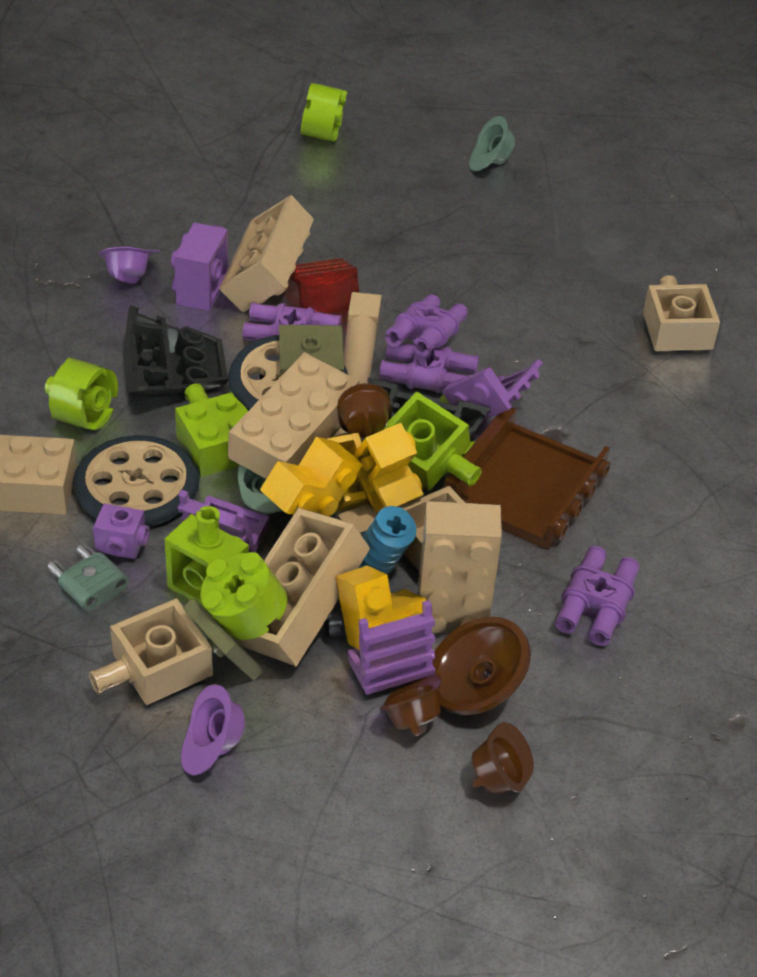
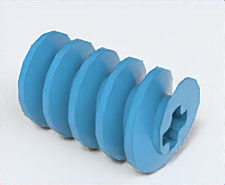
(388, 538)

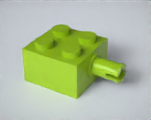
(205, 428)
(438, 441)
(194, 547)

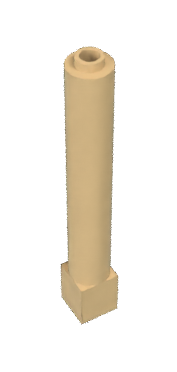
(360, 338)

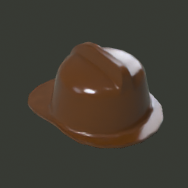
(364, 409)
(414, 704)
(503, 761)

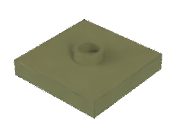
(319, 341)
(221, 641)

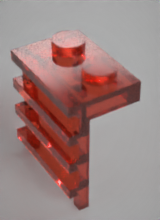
(326, 284)

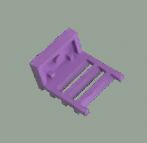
(492, 391)
(233, 519)
(394, 651)

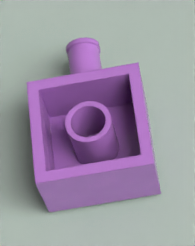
(200, 266)

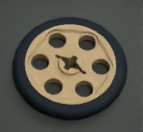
(251, 361)
(136, 478)

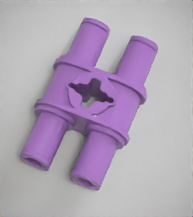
(282, 315)
(426, 325)
(428, 371)
(597, 595)

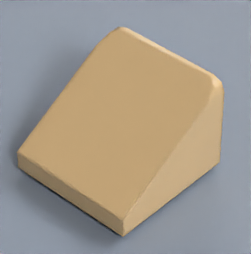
(361, 517)

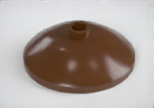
(481, 664)

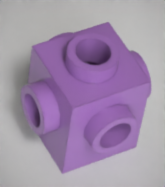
(120, 531)

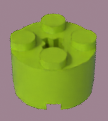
(323, 112)
(82, 394)
(243, 595)

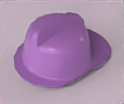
(127, 263)
(213, 729)

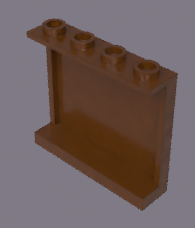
(531, 478)

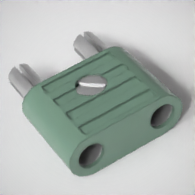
(90, 580)

